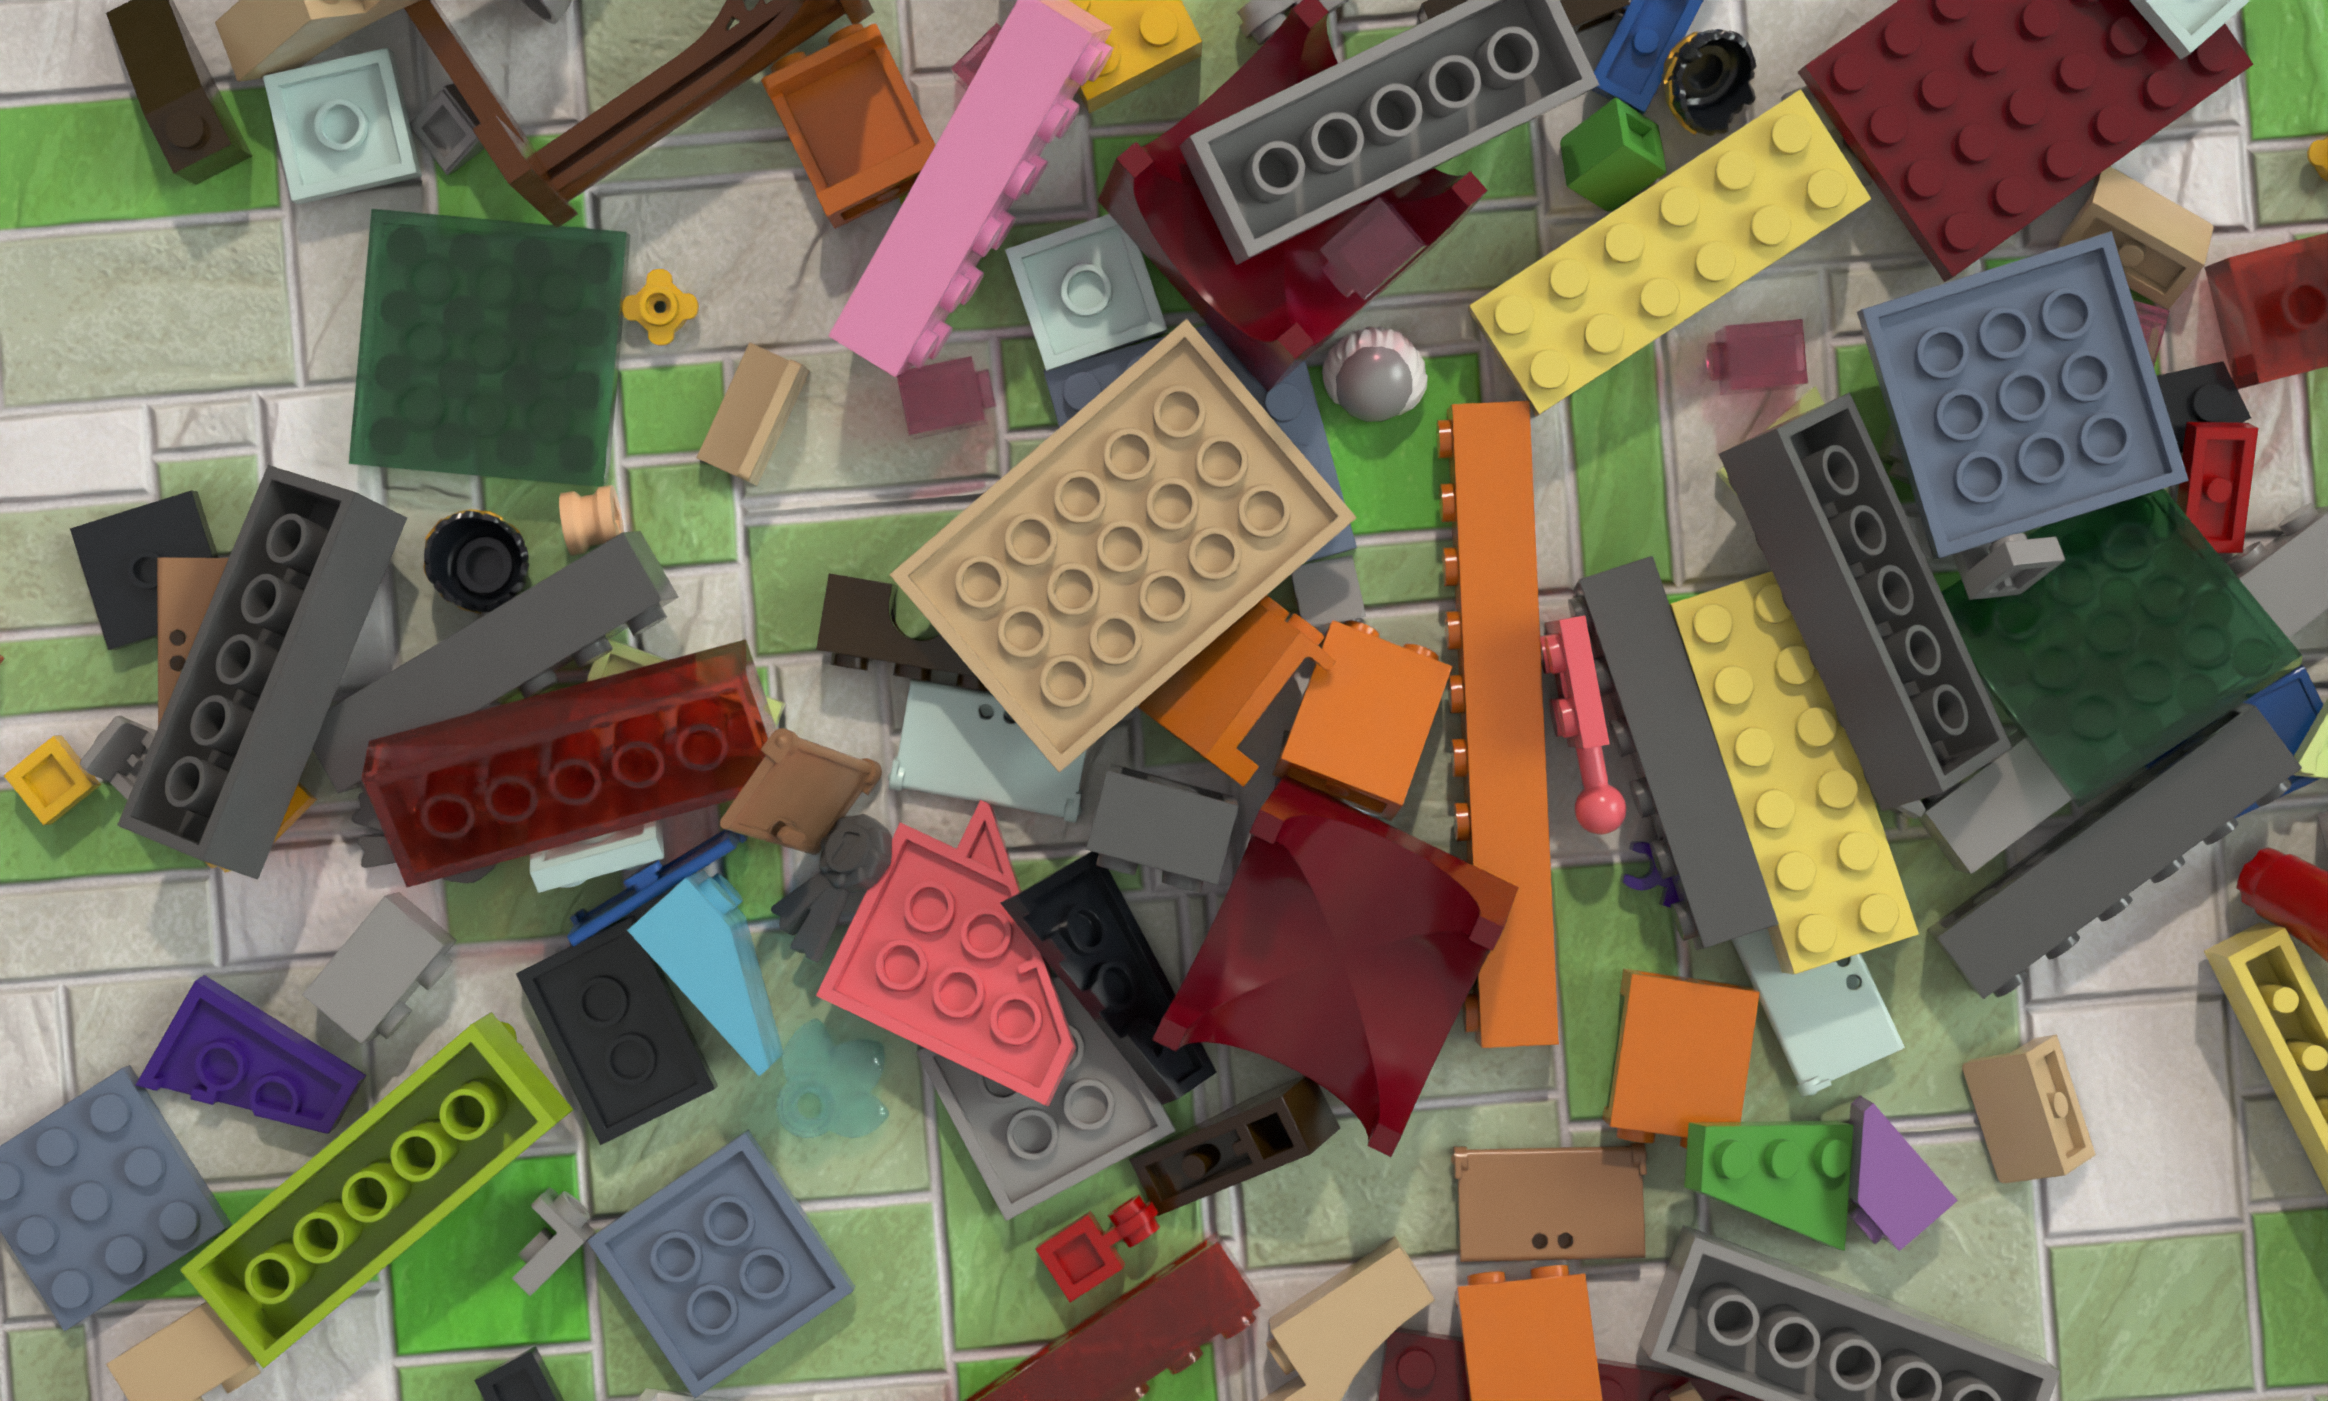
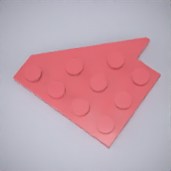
(950, 964)

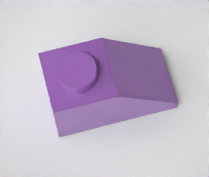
(1890, 1181)

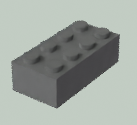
(1162, 827)

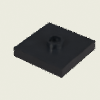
(122, 561)

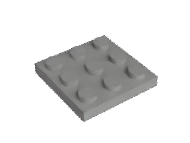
(1040, 1150)

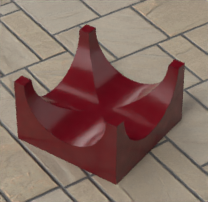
(1280, 301)
(1341, 954)

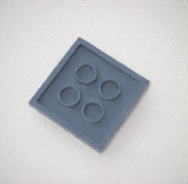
(101, 1198)
(721, 1264)

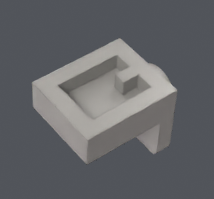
(2007, 565)
(548, 1251)

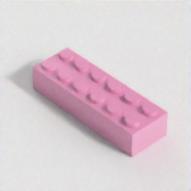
(970, 183)

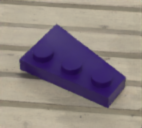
(247, 1059)

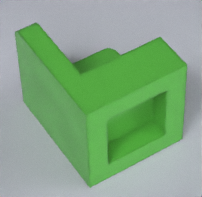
(1612, 155)

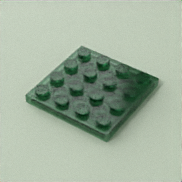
(489, 348)
(2122, 643)

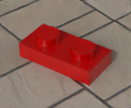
(2220, 475)

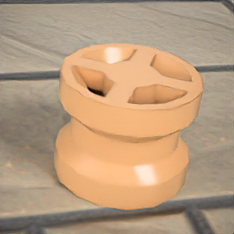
(590, 518)

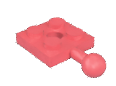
(1581, 720)

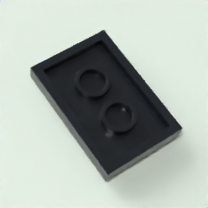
(616, 1031)

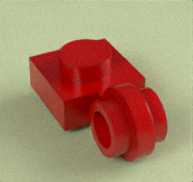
(1085, 1254)

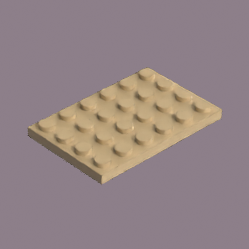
(1123, 545)

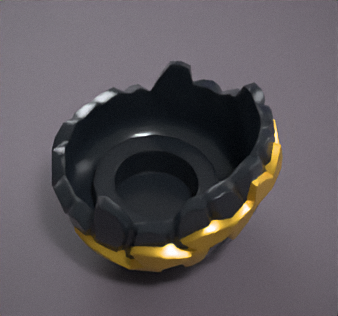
(1709, 80)
(476, 560)

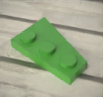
(1777, 1171)

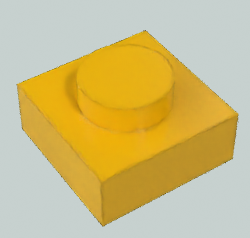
(51, 780)

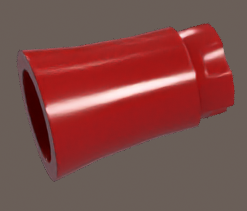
(2288, 895)

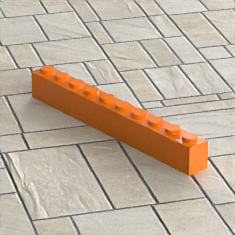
(1500, 709)

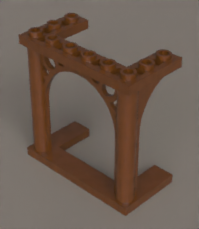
(641, 114)

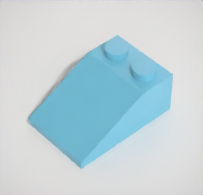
(711, 957)

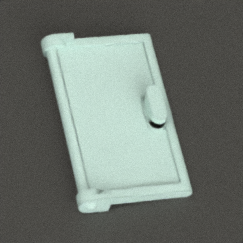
(974, 758)
(1818, 1015)

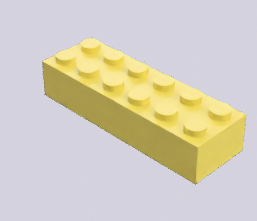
(1669, 252)
(1793, 778)

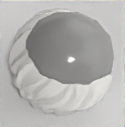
(1375, 374)

